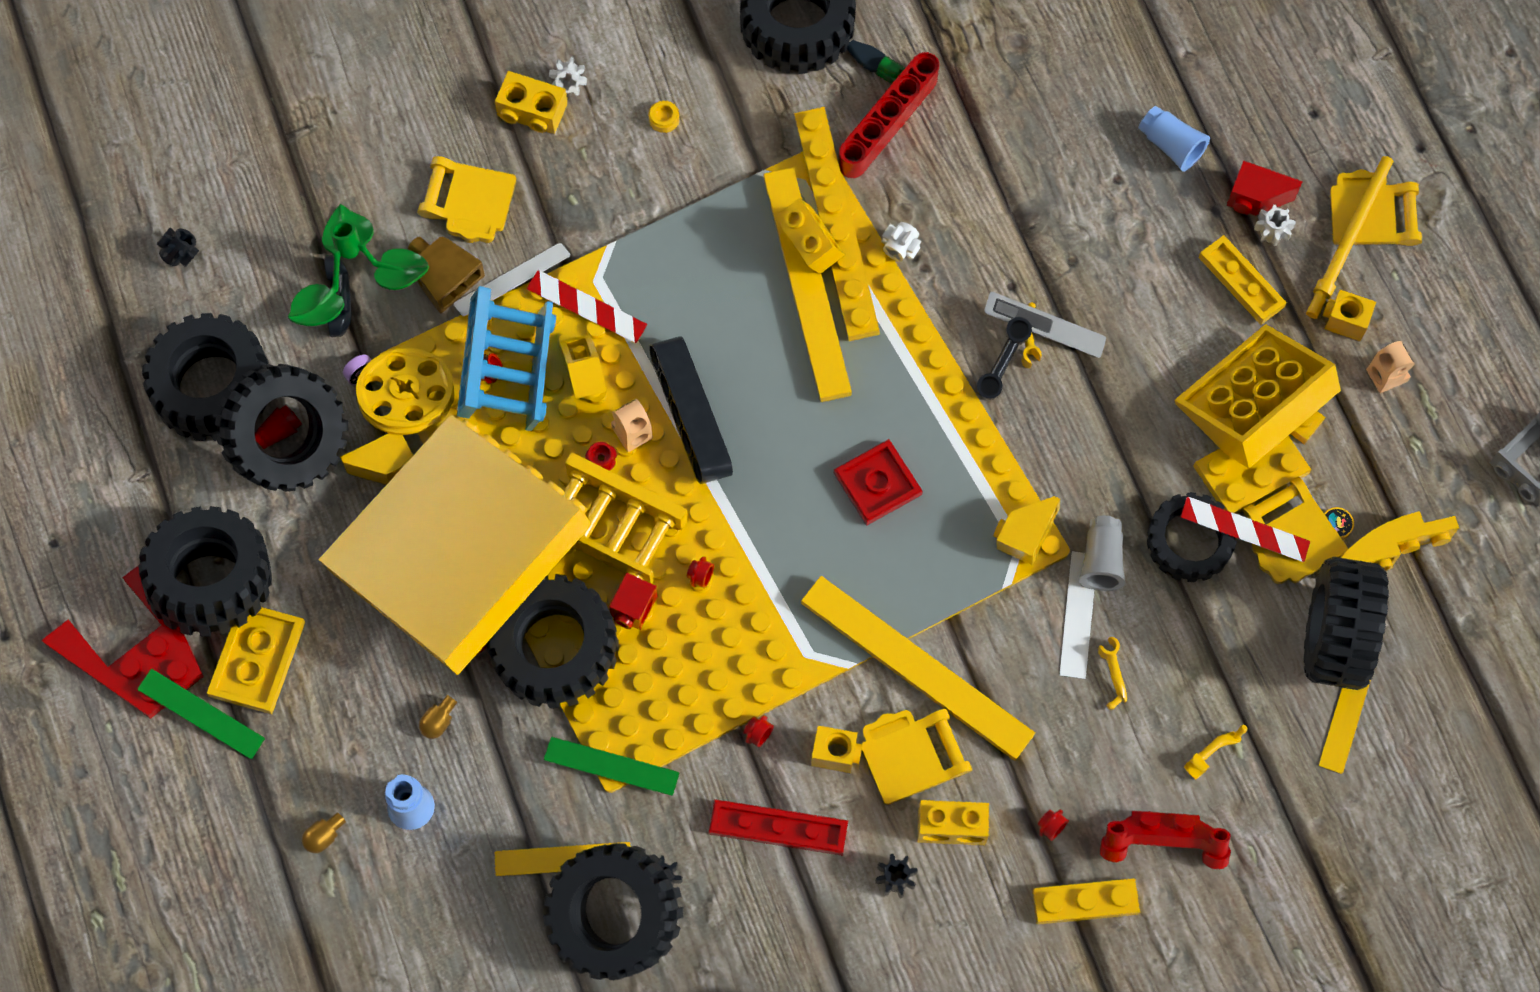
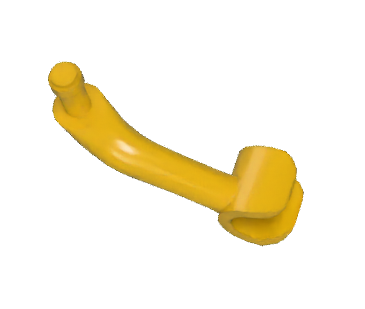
(1030, 349)
(1115, 672)
(1197, 764)

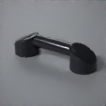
(341, 323)
(1018, 332)

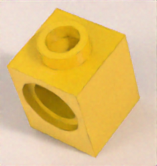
(1357, 306)
(828, 736)

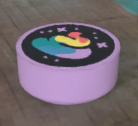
(354, 367)

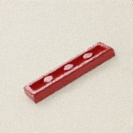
(778, 827)

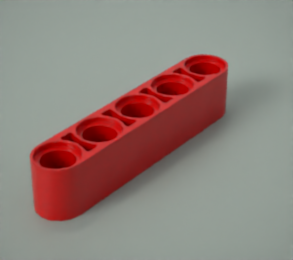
(886, 127)

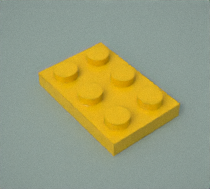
(1241, 486)
(256, 660)

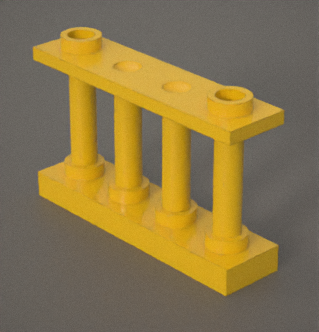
(637, 499)

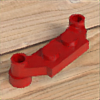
(1169, 831)

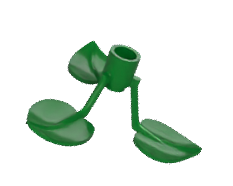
(346, 236)

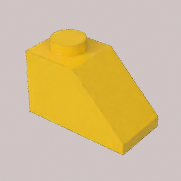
(583, 367)
(378, 459)
(1026, 529)

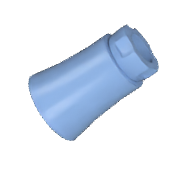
(1174, 137)
(411, 812)

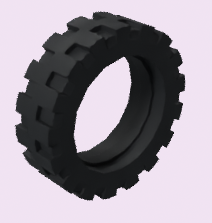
(1175, 564)

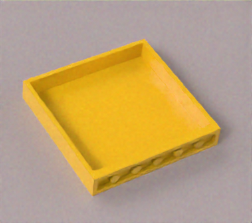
(456, 542)

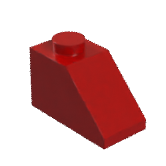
(1260, 189)

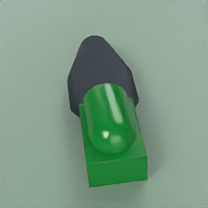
(875, 61)

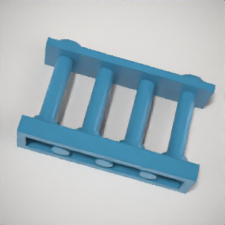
(476, 368)

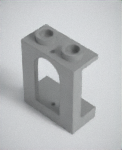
(1510, 470)

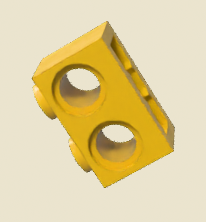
(534, 96)
(809, 235)
(953, 822)

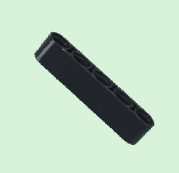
(690, 410)

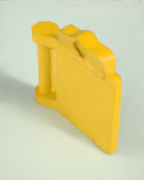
(475, 201)
(1381, 221)
(1302, 521)
(904, 756)

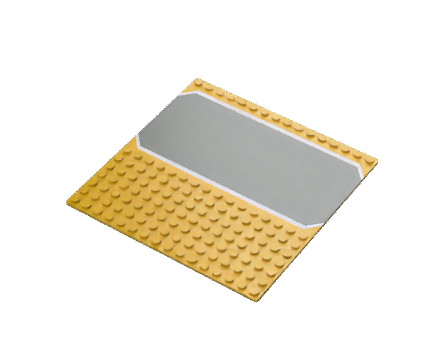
(782, 516)

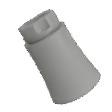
(1103, 555)

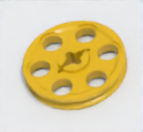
(403, 403)

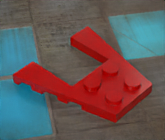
(161, 650)

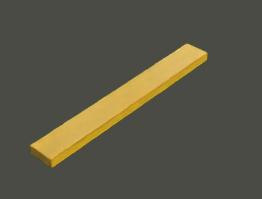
(809, 297)
(918, 668)

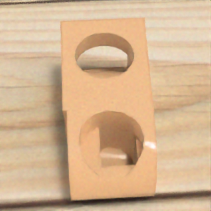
(1392, 365)
(631, 423)

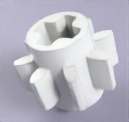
(576, 79)
(1274, 225)
(901, 241)

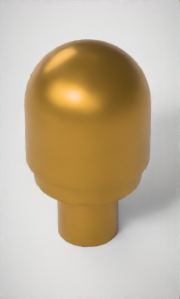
(437, 718)
(322, 833)

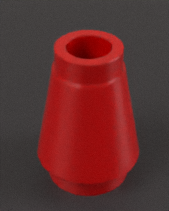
(277, 427)

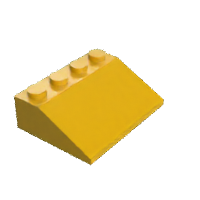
(1259, 394)

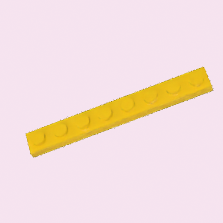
(836, 216)

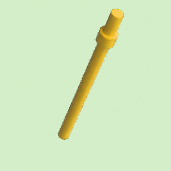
(1326, 286)

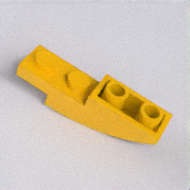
(1403, 535)

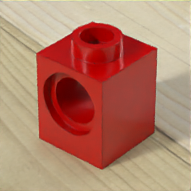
(633, 602)

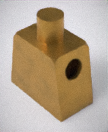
(450, 271)

